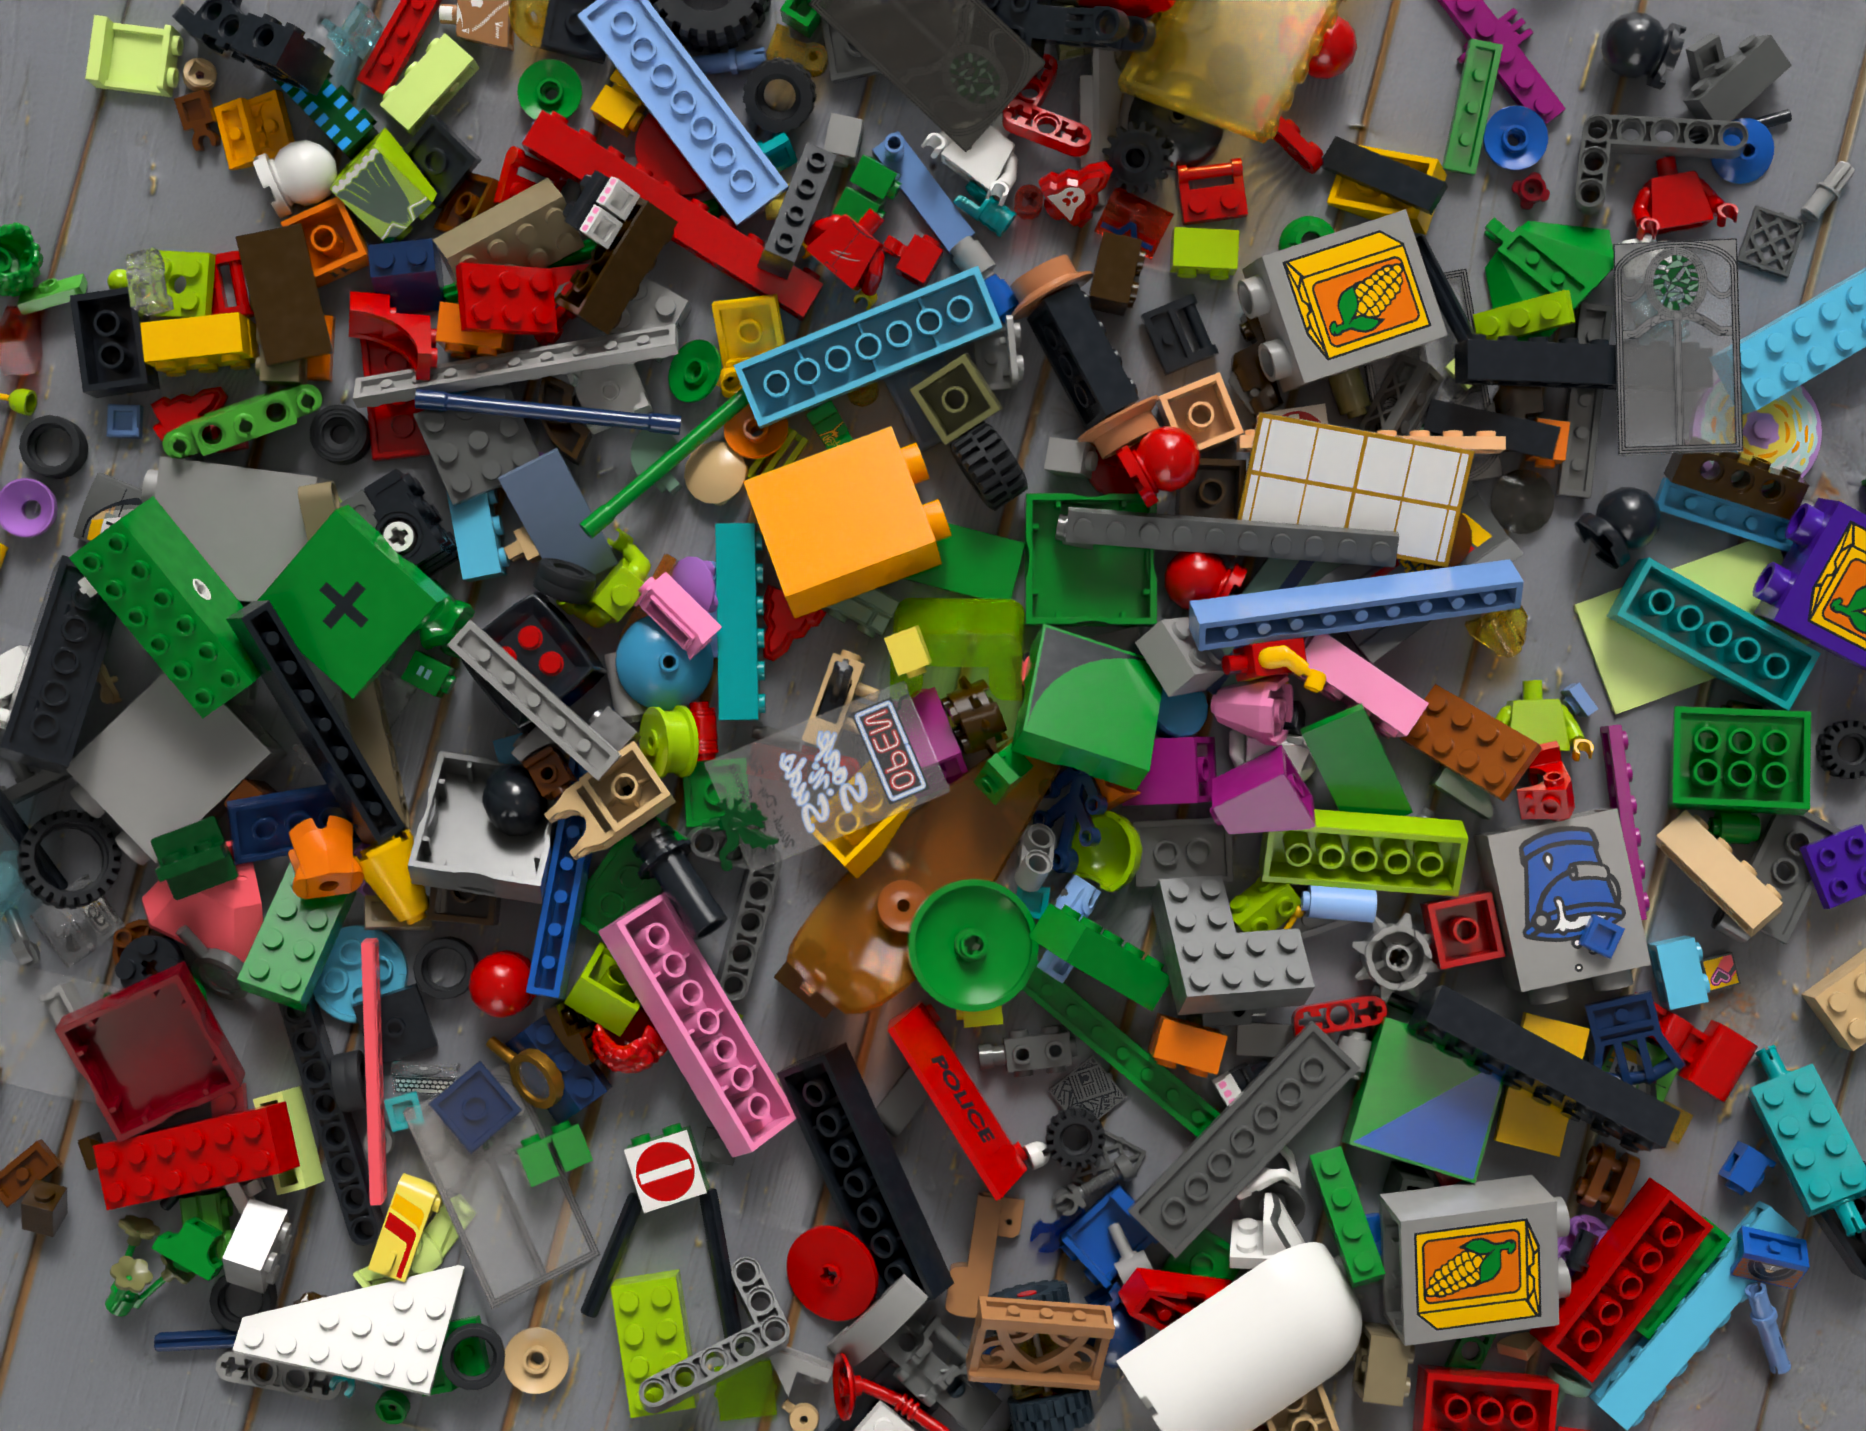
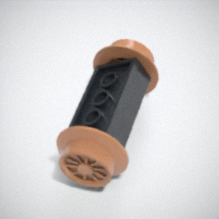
(1083, 356)

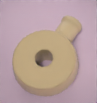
(799, 1410)

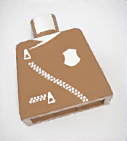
(481, 22)

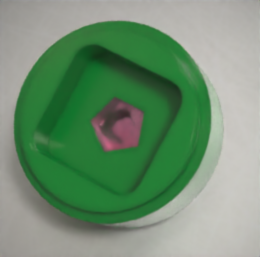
(392, 1407)

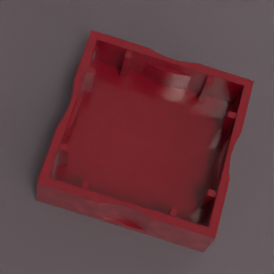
(151, 1051)

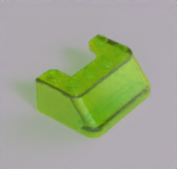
(968, 635)

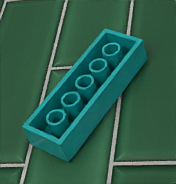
(1713, 634)

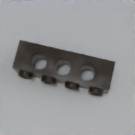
(1780, 500)

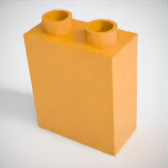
(847, 520)

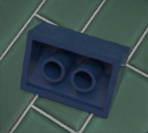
(581, 1082)

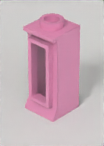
(677, 614)

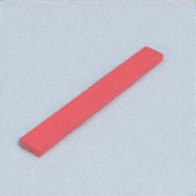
(374, 1070)

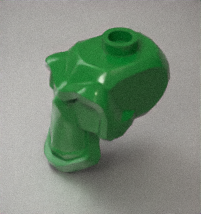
(445, 623)

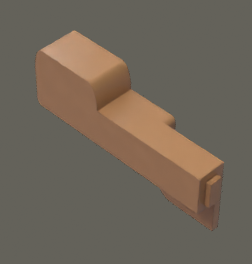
(974, 1276)

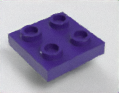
(1838, 866)

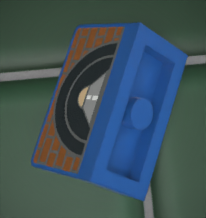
(1770, 1257)

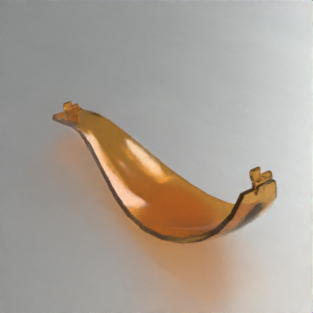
(951, 838)

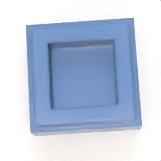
(125, 421)

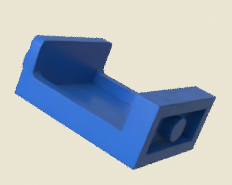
(1091, 1241)

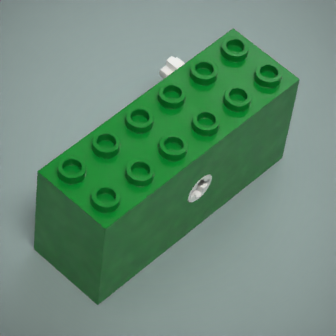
(169, 604)

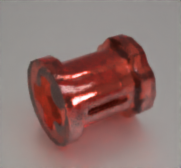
(1028, 191)

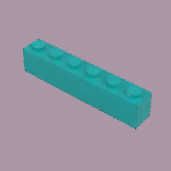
(738, 615)

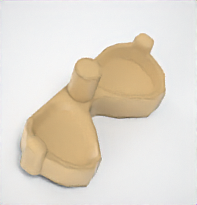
(108, 691)

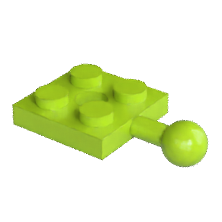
(199, 275)

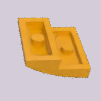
(253, 128)

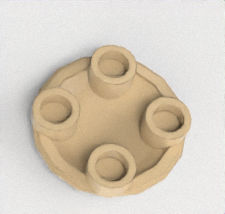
(715, 473)

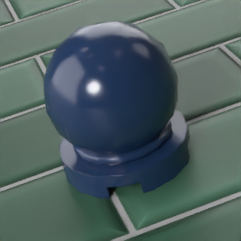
(1128, 1330)

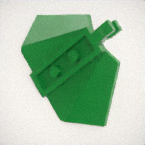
(1546, 260)

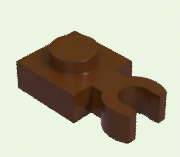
(197, 114)

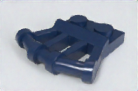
(1626, 1020)

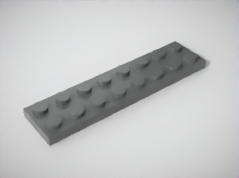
(1243, 1139)

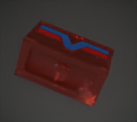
(1134, 218)

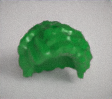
(18, 259)

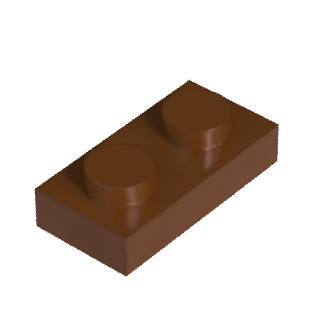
(20, 1174)

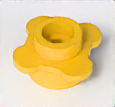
(731, 387)

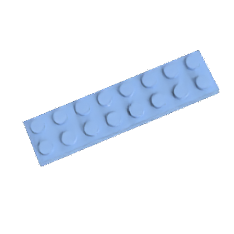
(685, 105)

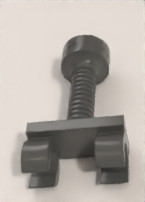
(1122, 1170)

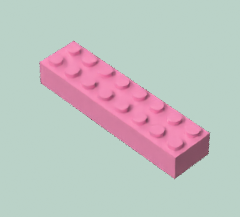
(698, 1025)

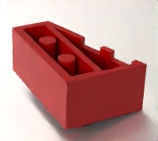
(1166, 1296)

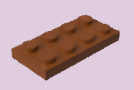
(1472, 743)

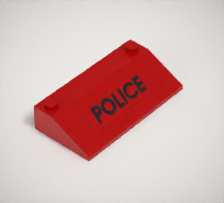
(958, 1098)

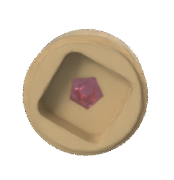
(199, 74)

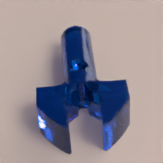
(1055, 1228)

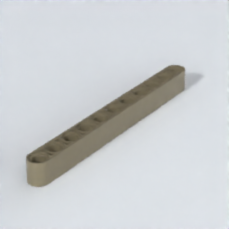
(366, 711)

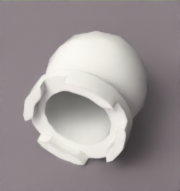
(297, 175)

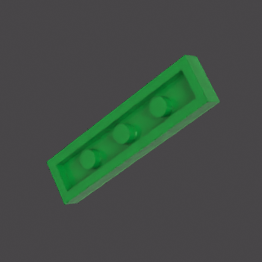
(1472, 107)
(1684, 1280)

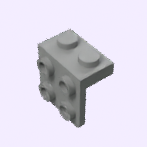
(998, 358)

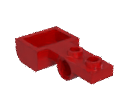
(1712, 1057)

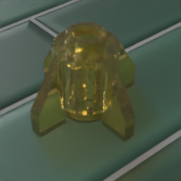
(1501, 631)

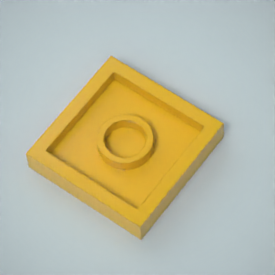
(747, 327)

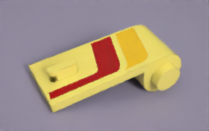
(403, 1226)

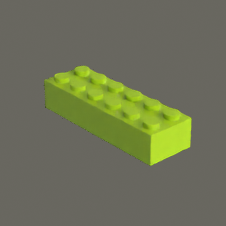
(1369, 853)

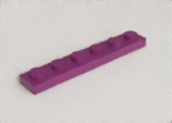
(1618, 778)

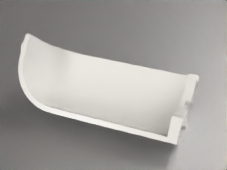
(1250, 1345)

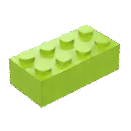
(652, 1334)

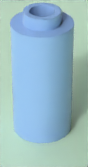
(1339, 903)

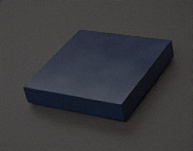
(475, 1107)

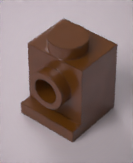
(545, 762)

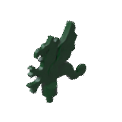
(735, 825)

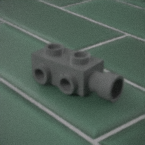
(1037, 1048)

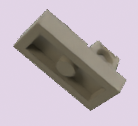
(379, 917)

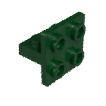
(194, 858)

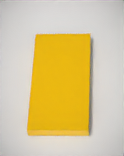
(1521, 1118)

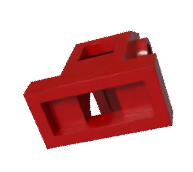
(1552, 797)

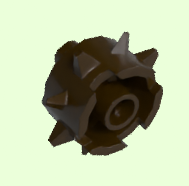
(975, 716)

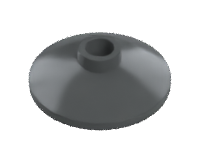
(1291, 1198)

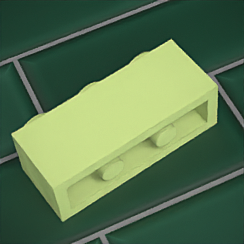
(429, 84)
(310, 1168)

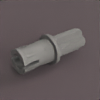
(1827, 191)

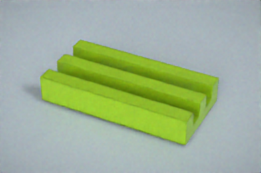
(792, 434)

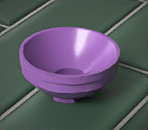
(13, 502)

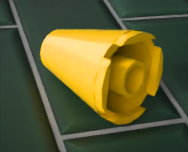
(389, 877)

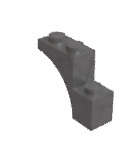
(605, 723)

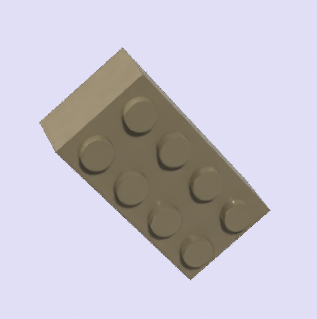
(517, 232)

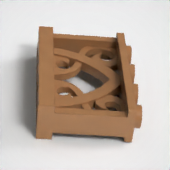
(1056, 1369)

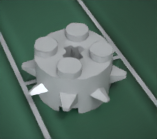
(1413, 960)

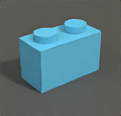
(1679, 972)

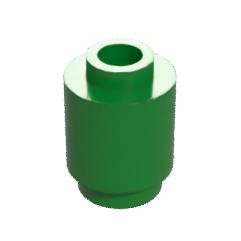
(1735, 827)

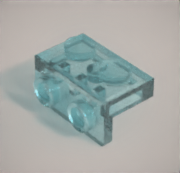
(357, 33)

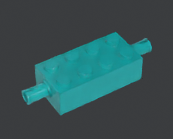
(1810, 1140)

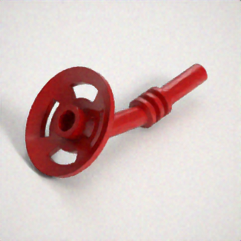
(848, 1386)

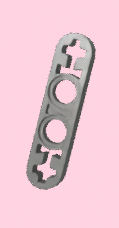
(279, 1379)

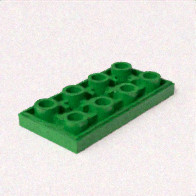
(974, 564)
(1355, 764)

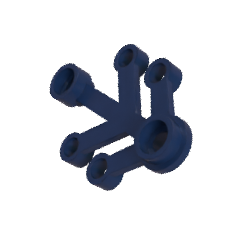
(1074, 808)

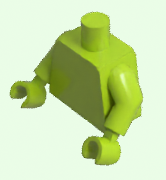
(618, 589)

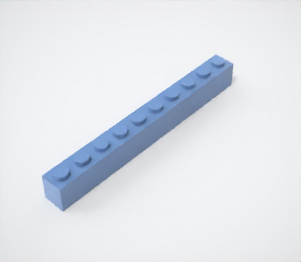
(1355, 604)

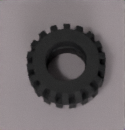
(989, 465)

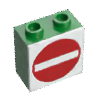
(666, 1167)

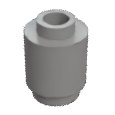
(970, 254)
(1357, 1048)

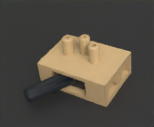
(841, 683)

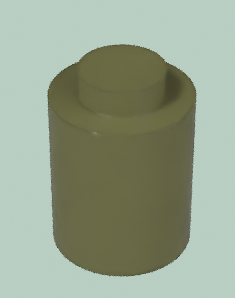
(1350, 393)

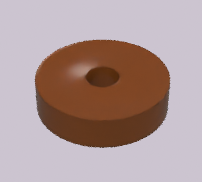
(887, 901)

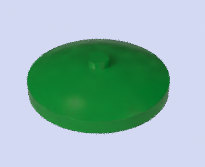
(972, 945)

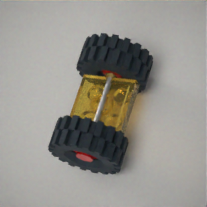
(1039, 1406)

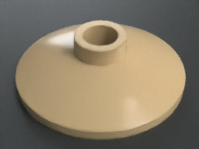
(524, 1371)

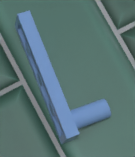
(923, 191)

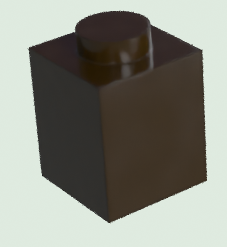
(44, 1208)

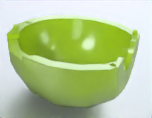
(1117, 855)

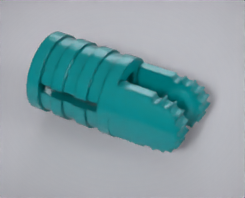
(990, 214)

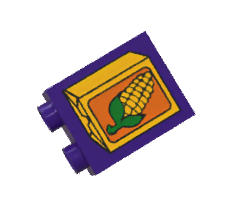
(1821, 580)

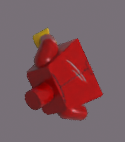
(849, 251)

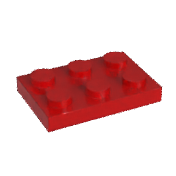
(506, 299)

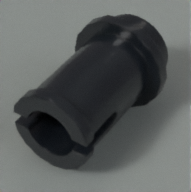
(1581, 1250)

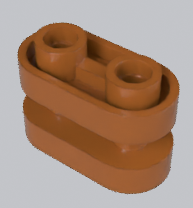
(1590, 1186)

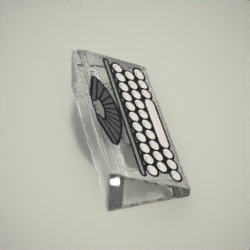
(423, 1077)

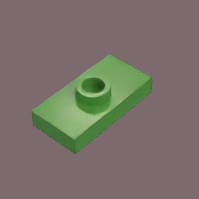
(51, 293)

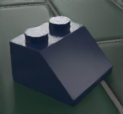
(409, 274)

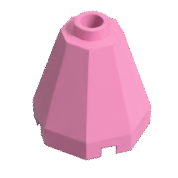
(1256, 708)

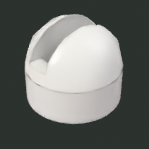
(1035, 1154)

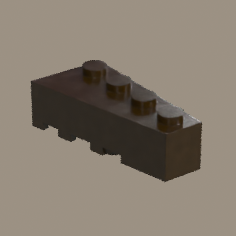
(616, 272)

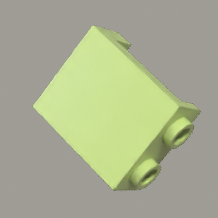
(134, 57)

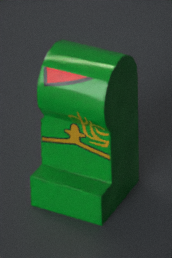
(829, 425)

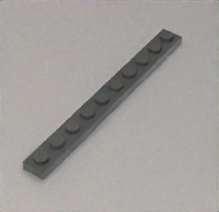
(1232, 537)

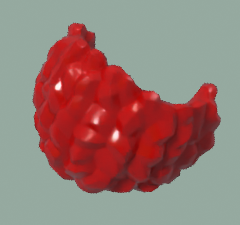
(632, 1051)

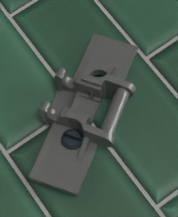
(935, 1382)

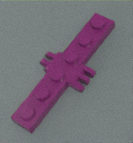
(1514, 69)

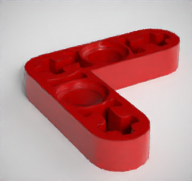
(1031, 109)
(1361, 1003)

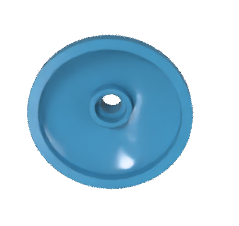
(647, 679)

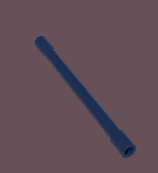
(444, 401)

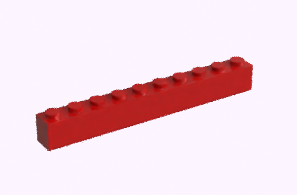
(697, 230)

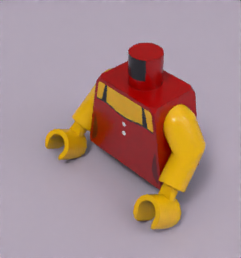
(1273, 660)

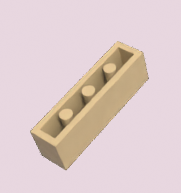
(1719, 872)

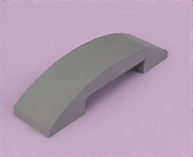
(879, 1321)

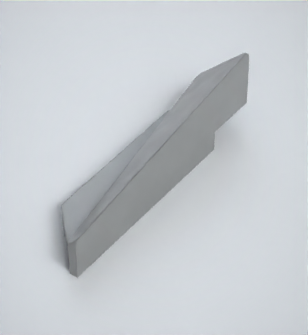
(1099, 107)

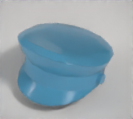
(1181, 714)

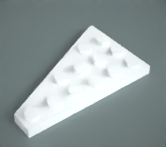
(370, 1334)

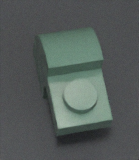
(649, 448)

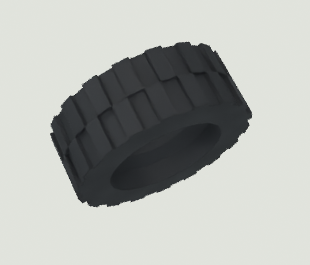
(754, 95)

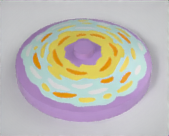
(1782, 433)

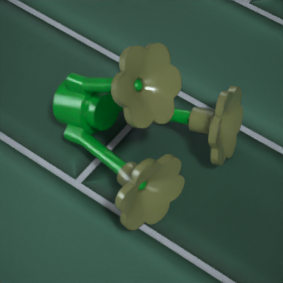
(133, 1275)

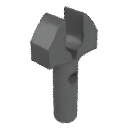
(23, 949)

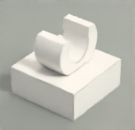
(242, 1192)

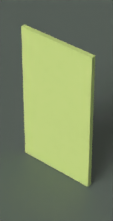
(1640, 670)

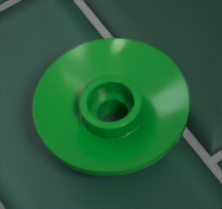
(547, 76)
(694, 371)

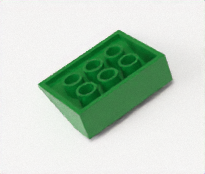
(1740, 760)

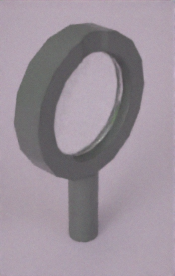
(214, 967)

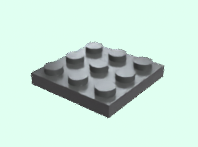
(475, 447)

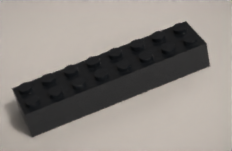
(1543, 1070)
(863, 1169)

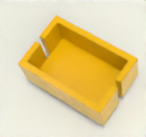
(200, 343)

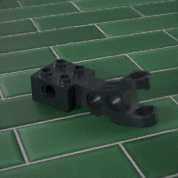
(1094, 27)
(261, 40)

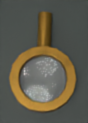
(532, 1074)

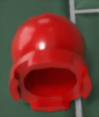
(1336, 53)
(1163, 461)
(1200, 577)
(501, 983)

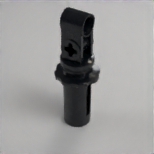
(668, 863)

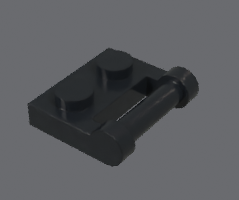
(1169, 338)

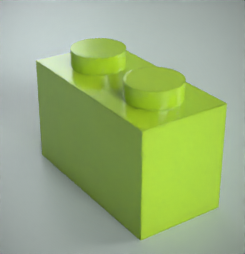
(1204, 252)

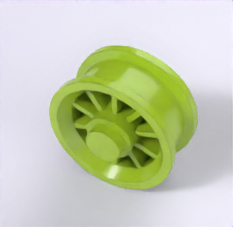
(669, 740)

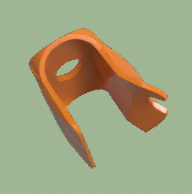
(324, 859)

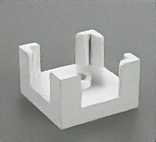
(611, 388)

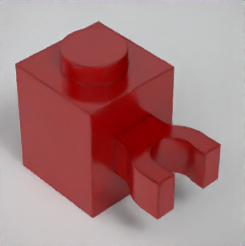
(917, 259)

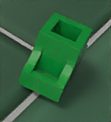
(1002, 774)
(192, 1248)

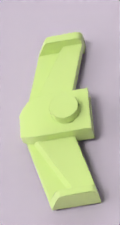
(433, 1247)

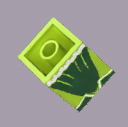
(385, 188)

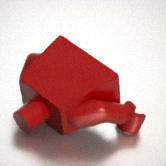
(1677, 202)

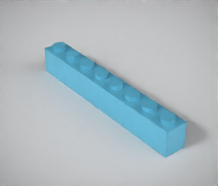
(1654, 1362)

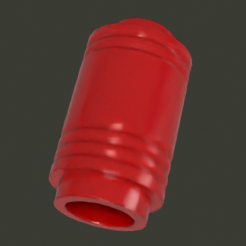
(707, 729)

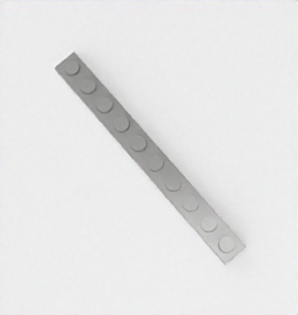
(520, 365)

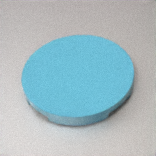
(342, 975)

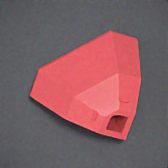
(219, 916)

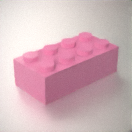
(1357, 681)

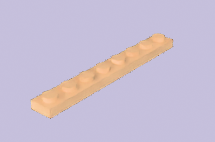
(1483, 443)

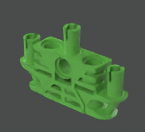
(242, 421)

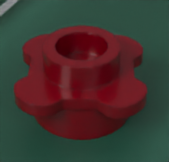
(1538, 185)

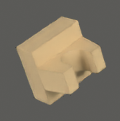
(522, 547)

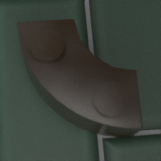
(568, 437)

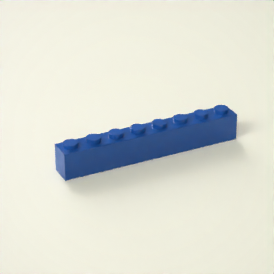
(560, 909)

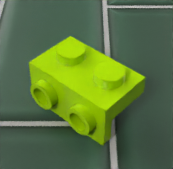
(1264, 906)

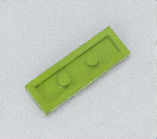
(1526, 316)

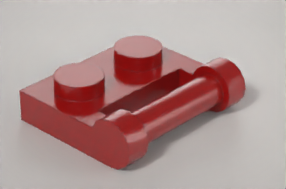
(512, 184)
(1213, 202)
(219, 300)

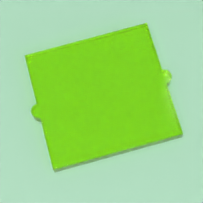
(747, 1393)

